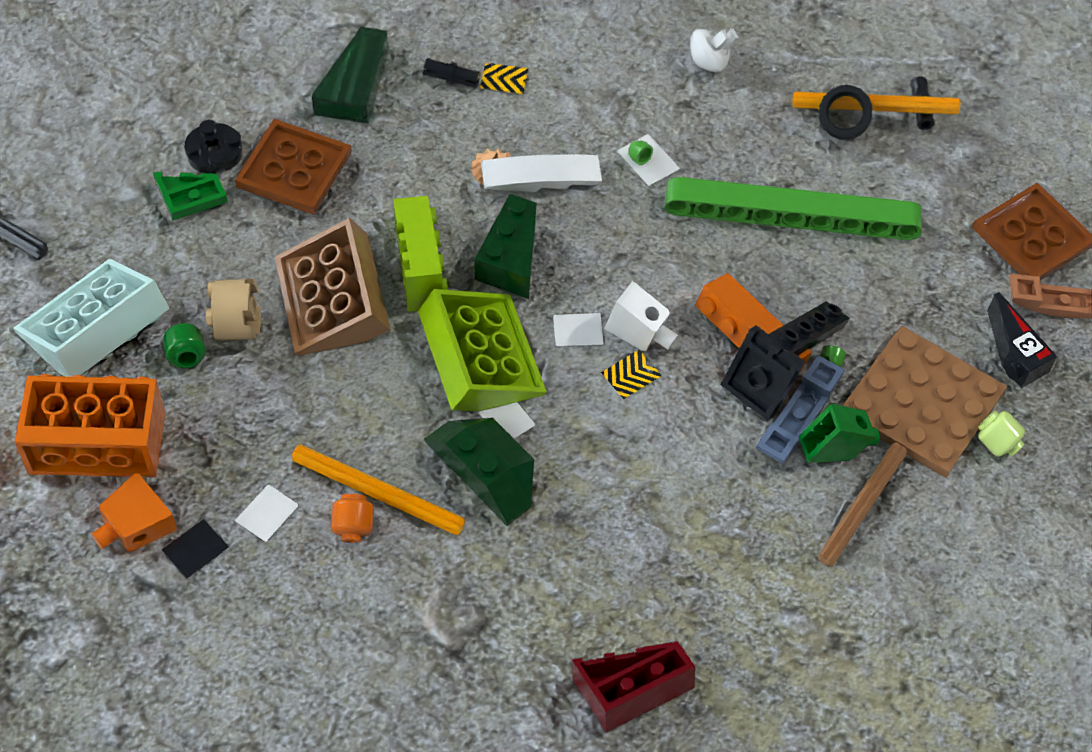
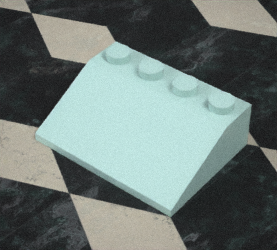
(93, 318)

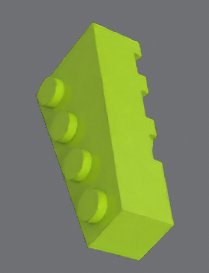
(418, 249)

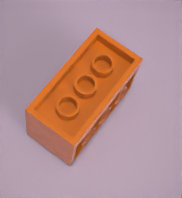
(90, 426)

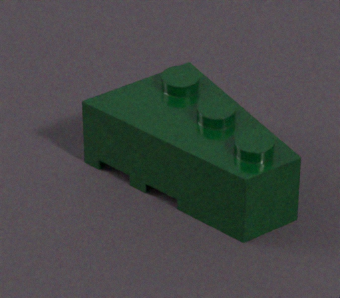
(508, 248)

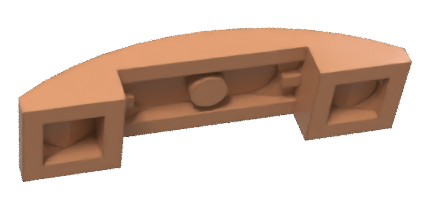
(1050, 299)

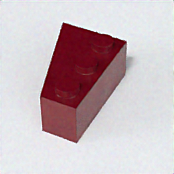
(634, 682)

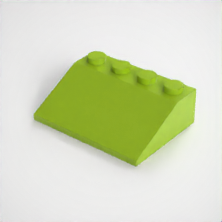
(480, 349)

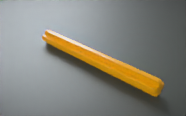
(882, 103)
(378, 489)

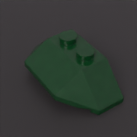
(487, 463)

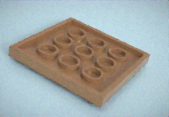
(925, 400)

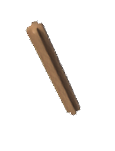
(862, 505)

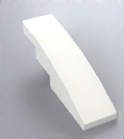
(540, 171)

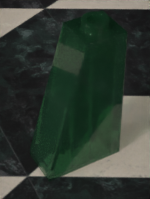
(354, 78)

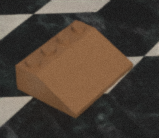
(332, 290)

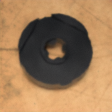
(212, 134)

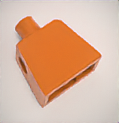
(133, 516)

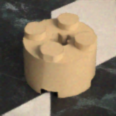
(233, 309)

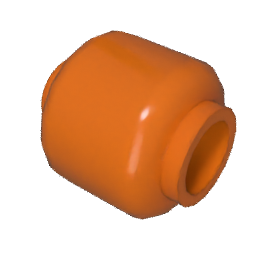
(352, 517)

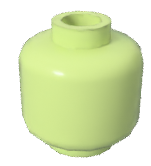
(1001, 433)

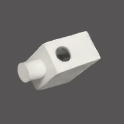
(640, 319)

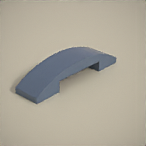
(801, 410)

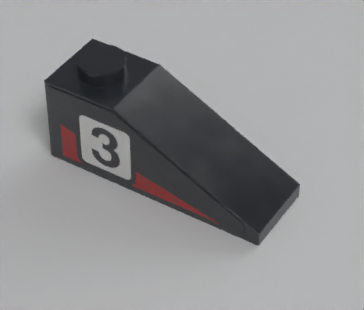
(1018, 345)

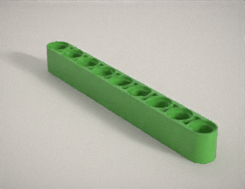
(794, 208)

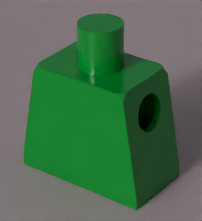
(838, 435)

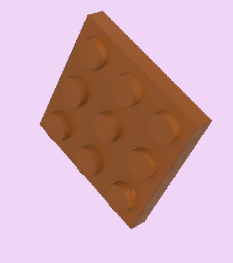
(293, 166)
(1034, 233)

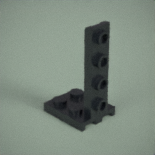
(771, 363)

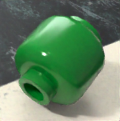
(184, 345)

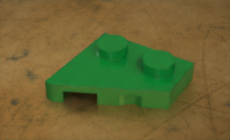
(190, 193)

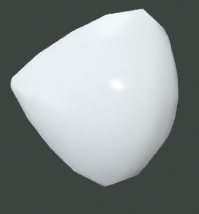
(710, 49)

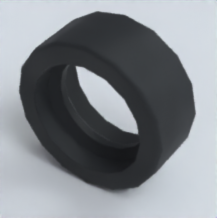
(830, 97)

